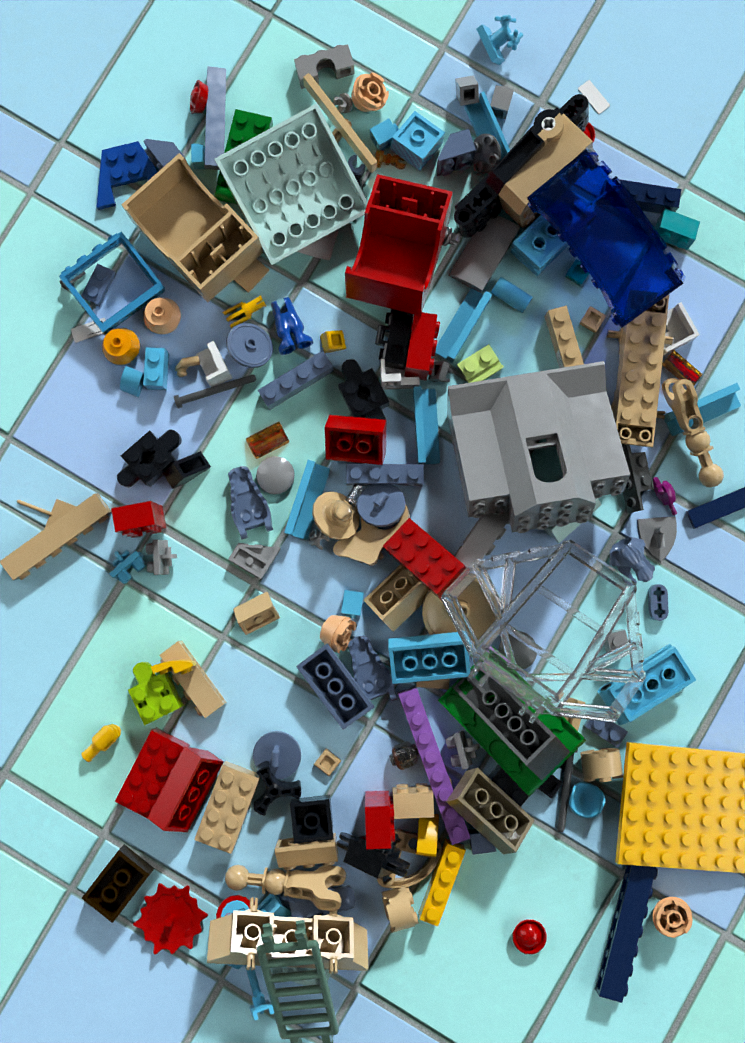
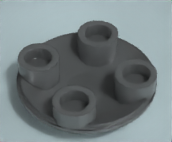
(523, 655)

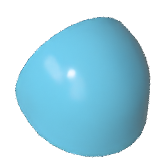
(586, 800)

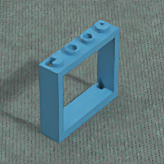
(98, 253)

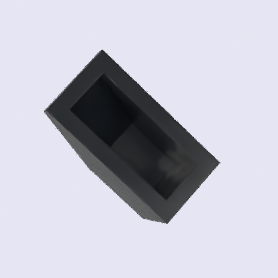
(186, 469)

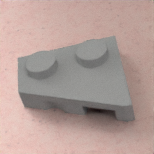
(254, 558)

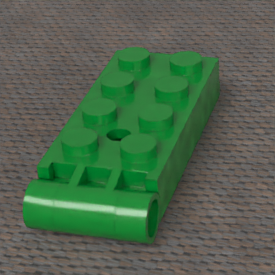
(243, 128)

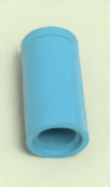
(511, 294)

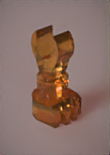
(388, 159)

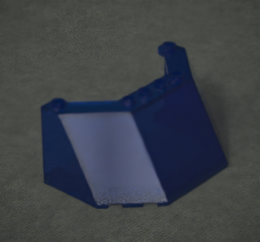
(608, 236)

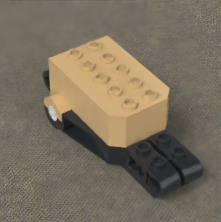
(535, 158)

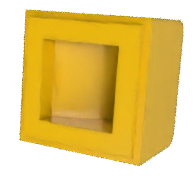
(332, 341)

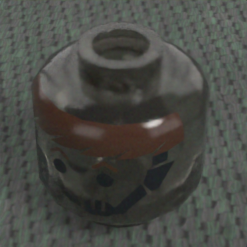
(404, 755)

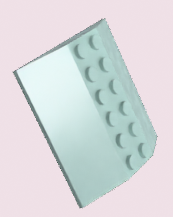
(293, 184)

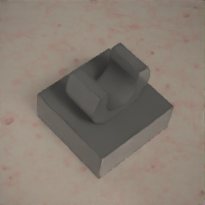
(440, 371)

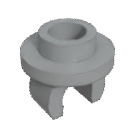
(345, 103)
(450, 238)
(315, 538)

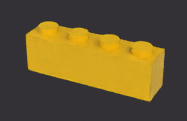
(441, 883)

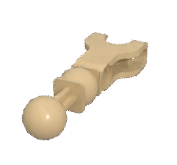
(697, 440)
(295, 883)

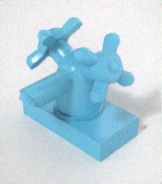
(494, 41)

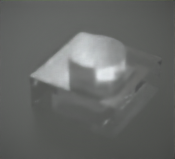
(353, 495)

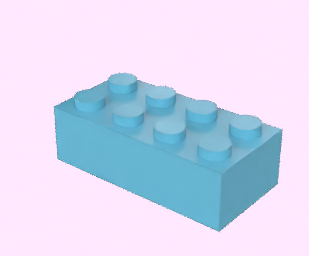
(428, 658)

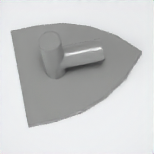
(658, 535)

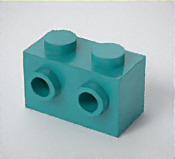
(677, 229)

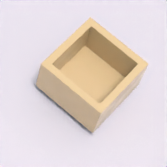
(413, 801)

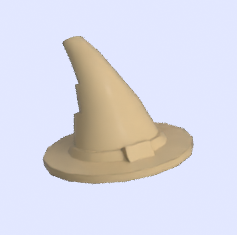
(335, 516)

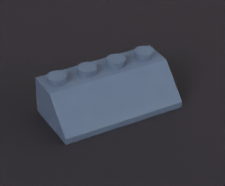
(335, 686)

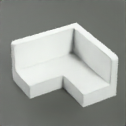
(679, 327)
(213, 365)
(394, 378)

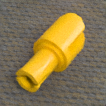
(247, 309)
(102, 741)

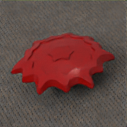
(170, 918)

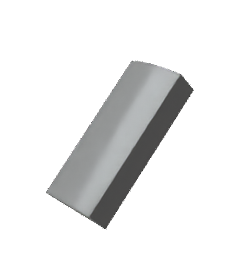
(484, 253)

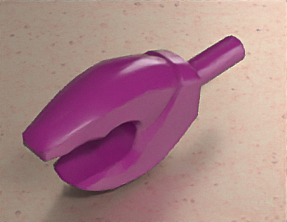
(665, 493)

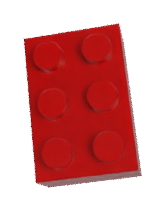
(422, 346)
(355, 439)
(139, 518)

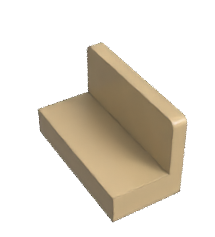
(256, 613)

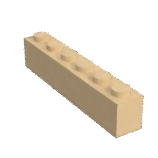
(56, 536)

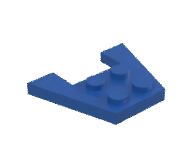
(121, 167)

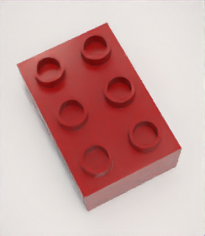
(399, 244)

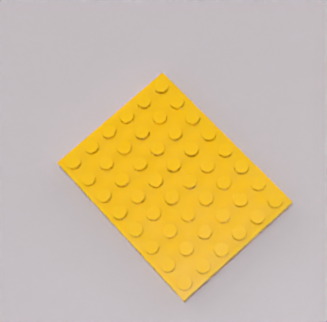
(682, 808)

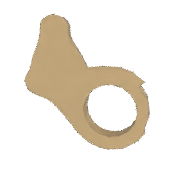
(367, 543)

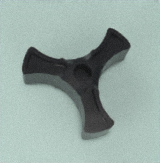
(274, 788)

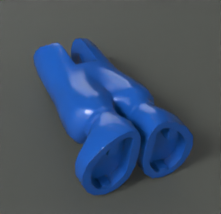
(289, 323)

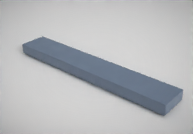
(215, 116)

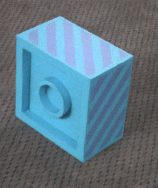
(417, 140)

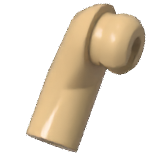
(184, 363)

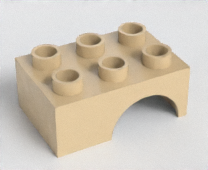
(193, 228)

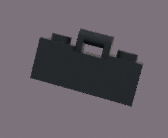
(399, 332)

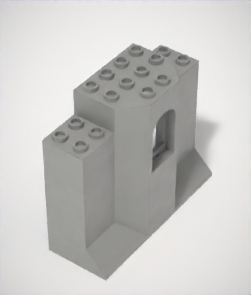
(497, 425)

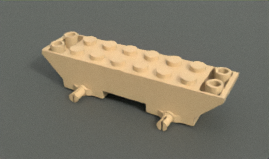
(640, 375)
(237, 936)

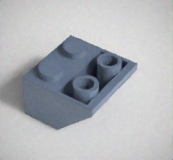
(161, 152)
(456, 153)

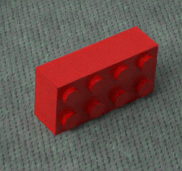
(424, 557)
(150, 772)
(185, 790)
(379, 820)

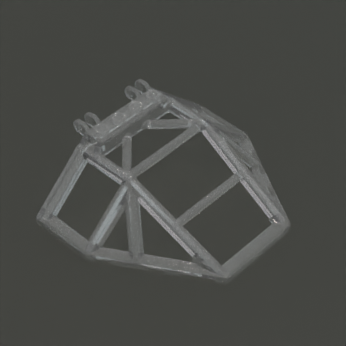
(530, 686)

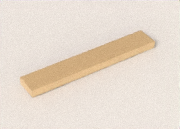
(340, 123)

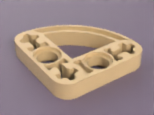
(418, 876)

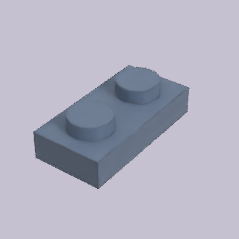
(98, 284)
(607, 730)

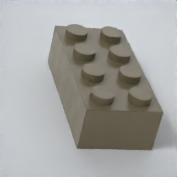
(490, 811)

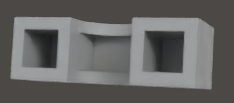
(337, 59)

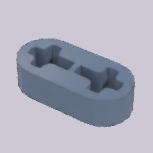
(653, 603)

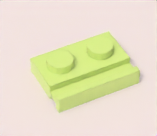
(480, 365)

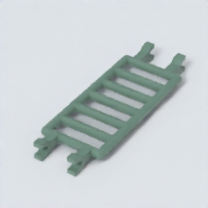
(301, 944)

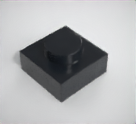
(551, 786)

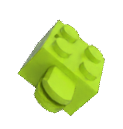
(151, 693)

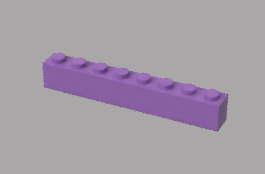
(433, 763)

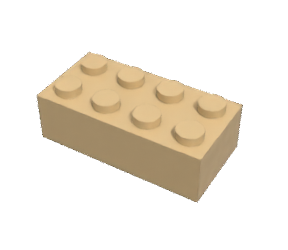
(227, 807)

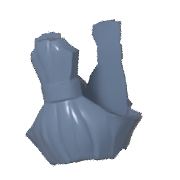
(630, 554)

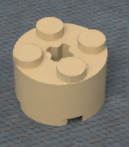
(601, 764)
(398, 908)

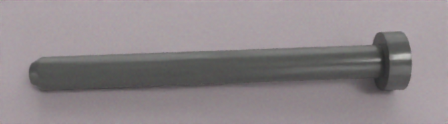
(213, 390)
(565, 793)

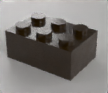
(117, 883)

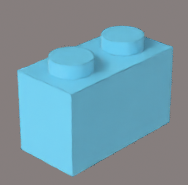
(156, 368)

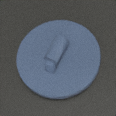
(249, 345)
(381, 505)
(281, 752)

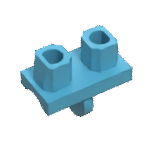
(134, 560)

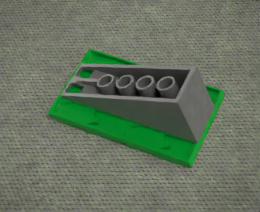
(522, 749)

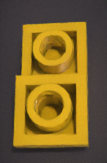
(182, 666)
(427, 836)

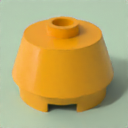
(120, 346)

